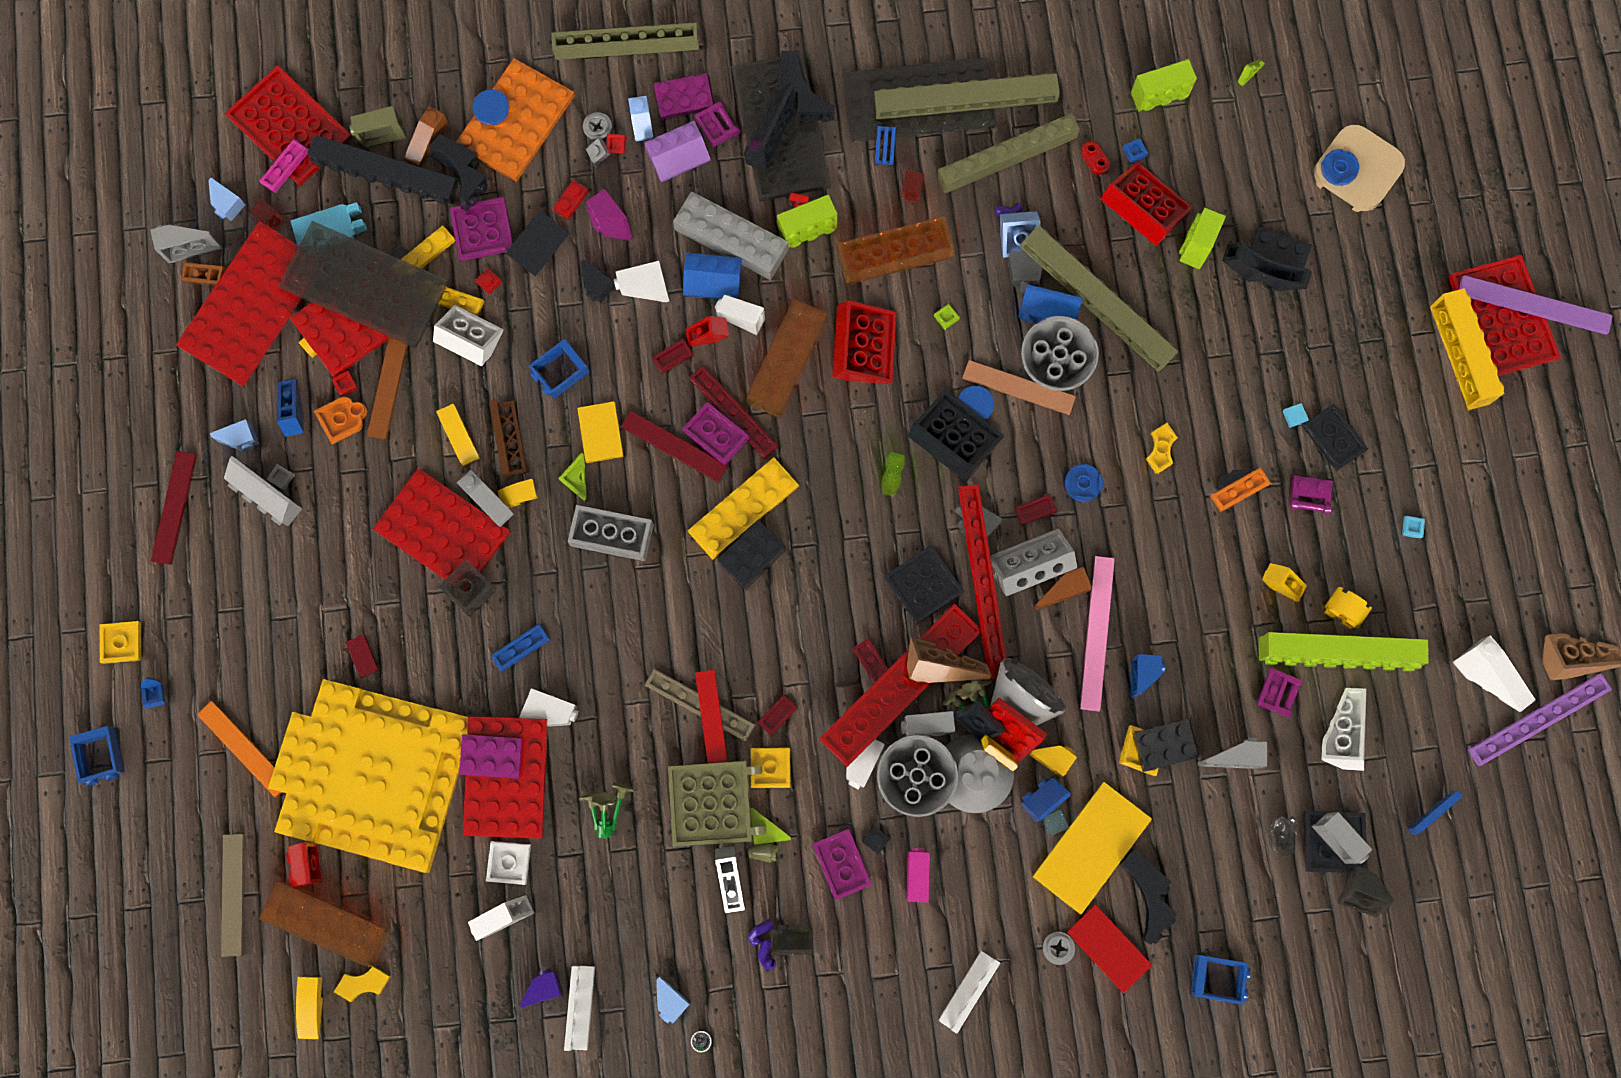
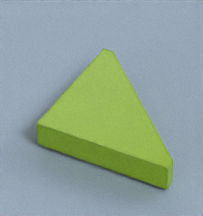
(1249, 71)
(575, 477)
(773, 834)

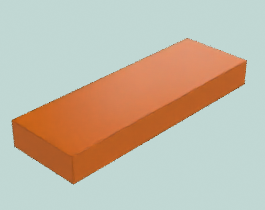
(1240, 489)

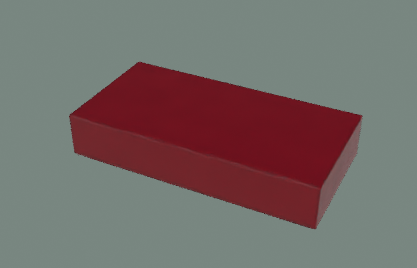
(672, 356)
(1035, 509)
(362, 656)
(777, 715)

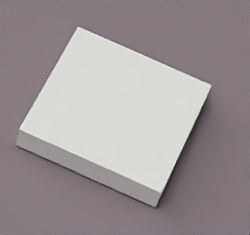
(508, 863)

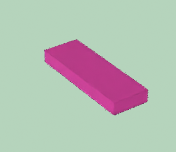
(284, 166)

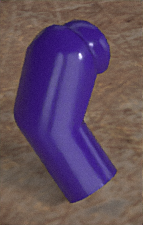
(1017, 208)
(759, 929)
(765, 957)

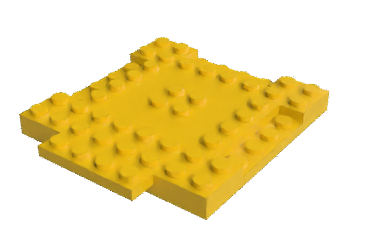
(369, 775)

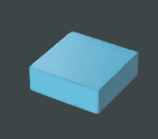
(1295, 415)
(1413, 527)

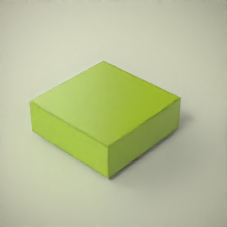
(946, 316)

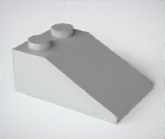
(181, 243)
(1248, 755)

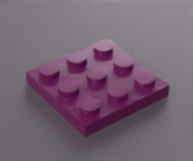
(482, 229)

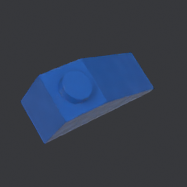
(289, 408)

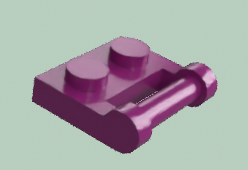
(711, 126)
(1313, 489)
(1274, 689)

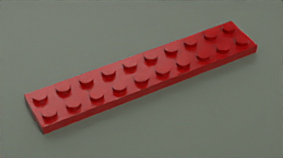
(893, 691)

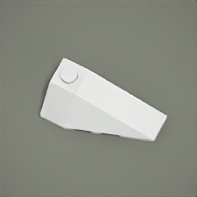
(1492, 669)
(1345, 738)

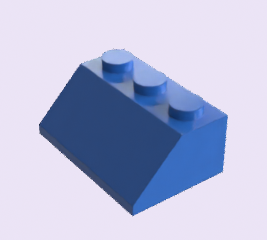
(712, 276)
(1045, 303)

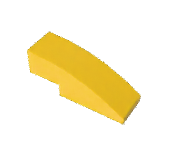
(458, 435)
(309, 1007)

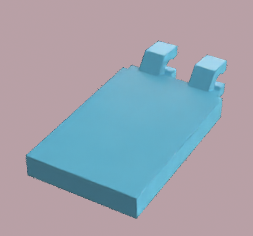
(336, 218)

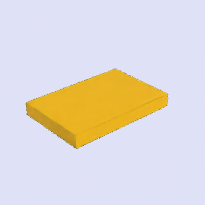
(600, 432)

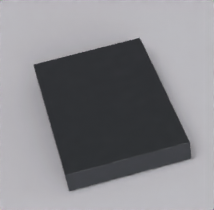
(537, 243)
(1334, 437)

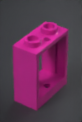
(918, 875)

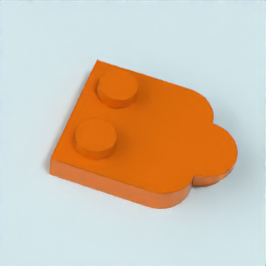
(341, 418)

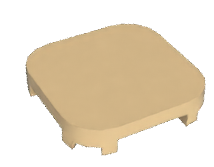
(1378, 167)

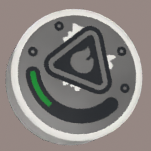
(701, 1041)

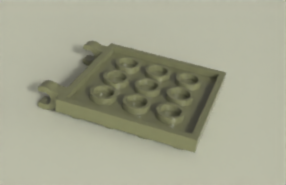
(711, 803)

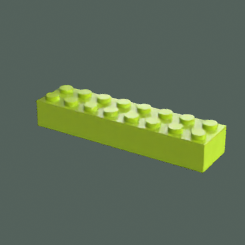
(1343, 650)

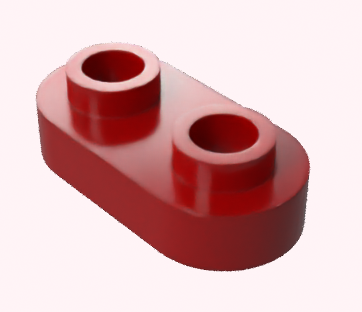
(1092, 158)

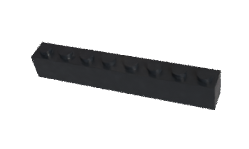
(382, 170)

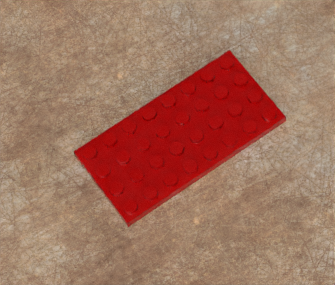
(244, 307)

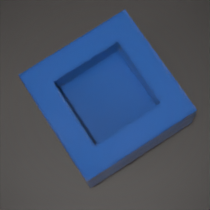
(1135, 151)

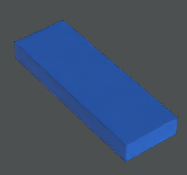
(520, 647)
(1435, 812)

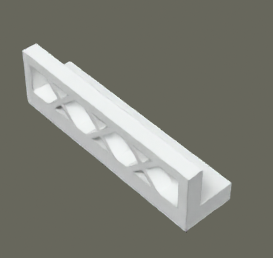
(969, 992)
(579, 1008)

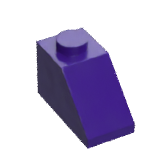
(542, 988)

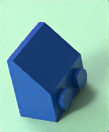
(1144, 672)
(1044, 799)

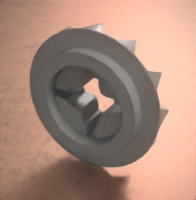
(595, 119)
(1063, 956)

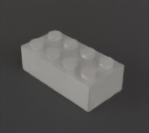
(610, 533)

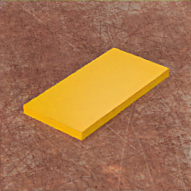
(1092, 848)

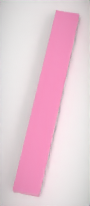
(1097, 634)

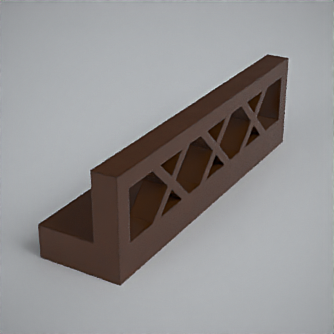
(500, 435)

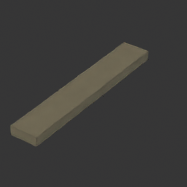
(689, 700)
(233, 895)

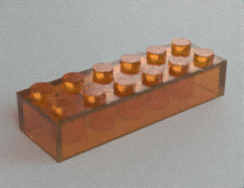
(895, 250)
(787, 358)
(325, 923)

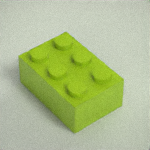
(1163, 85)
(807, 221)
(1201, 238)

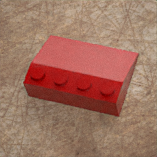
(1146, 203)
(864, 343)

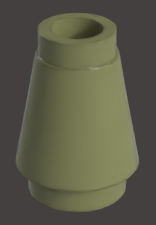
(765, 852)

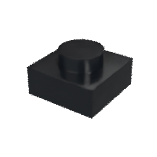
(876, 840)

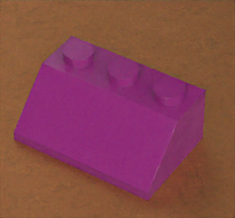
(608, 217)

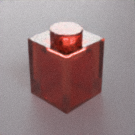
(912, 186)
(265, 213)

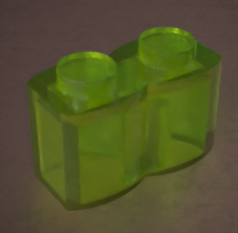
(892, 477)

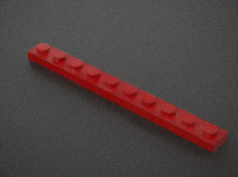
(982, 577)

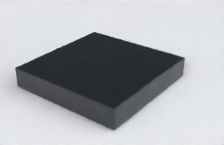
(979, 721)

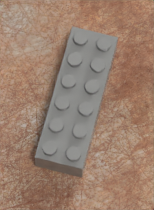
(730, 235)

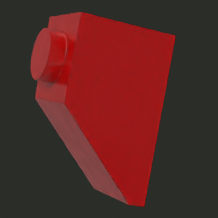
(707, 331)

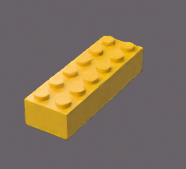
(1467, 349)

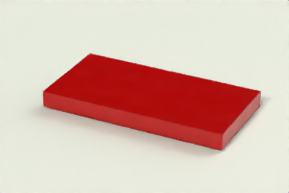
(1109, 948)

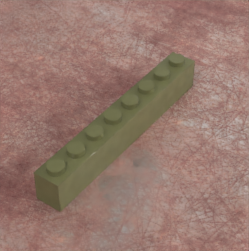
(625, 41)
(1008, 153)

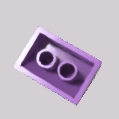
(677, 151)

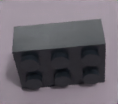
(751, 555)

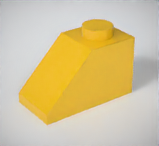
(1284, 581)
(1056, 758)

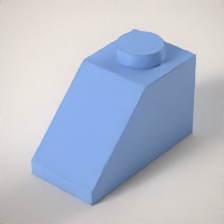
(641, 118)
(224, 201)
(238, 436)
(669, 1001)

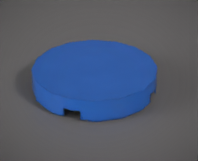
(491, 107)
(1340, 167)
(978, 400)
(1083, 483)

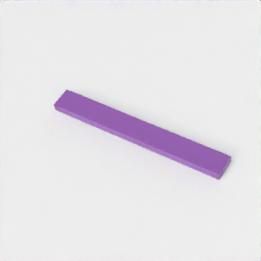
(1536, 305)
(1539, 719)

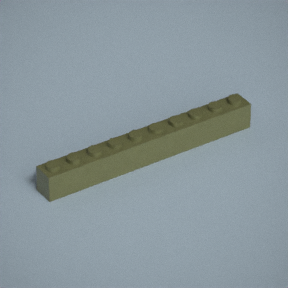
(966, 96)
(1098, 298)

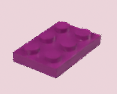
(683, 96)
(715, 433)
(490, 756)
(842, 864)

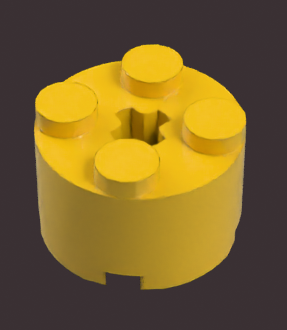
(1348, 608)

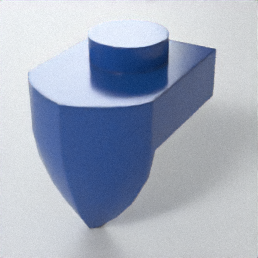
(152, 693)

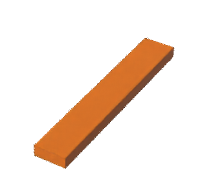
(239, 744)

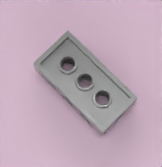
(1033, 562)

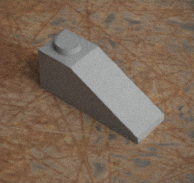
(485, 498)
(729, 879)

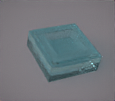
(1055, 822)

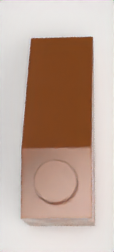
(428, 128)
(202, 273)
(1069, 585)

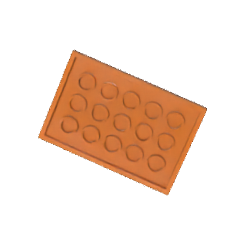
(533, 112)

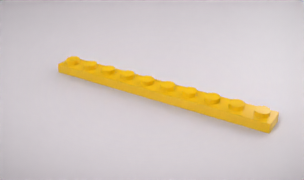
(419, 257)

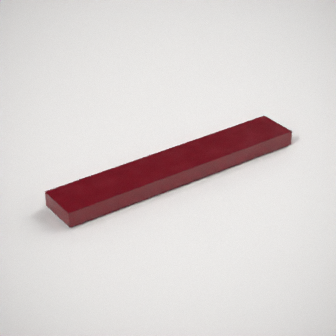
(733, 411)
(674, 446)
(174, 508)

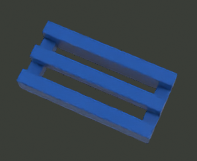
(885, 129)

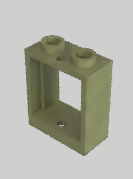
(377, 127)

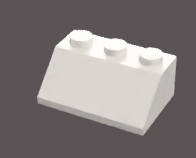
(467, 335)

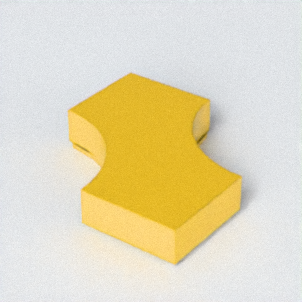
(1160, 456)
(352, 986)

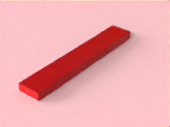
(711, 717)

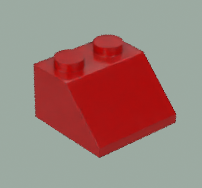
(304, 864)

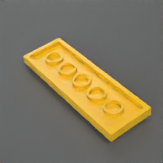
(743, 508)

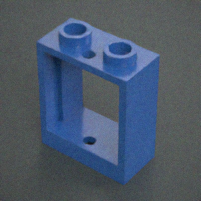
(551, 355)
(77, 746)
(1199, 975)

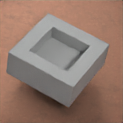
(598, 151)
(280, 477)

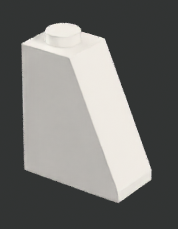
(642, 282)
(741, 313)
(548, 707)
(861, 768)
(500, 917)

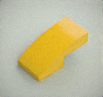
(518, 493)

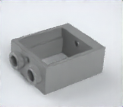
(928, 724)
(1342, 838)

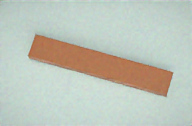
(1018, 387)

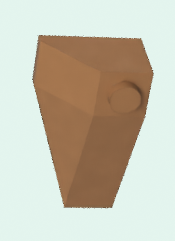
(1573, 657)
(935, 665)

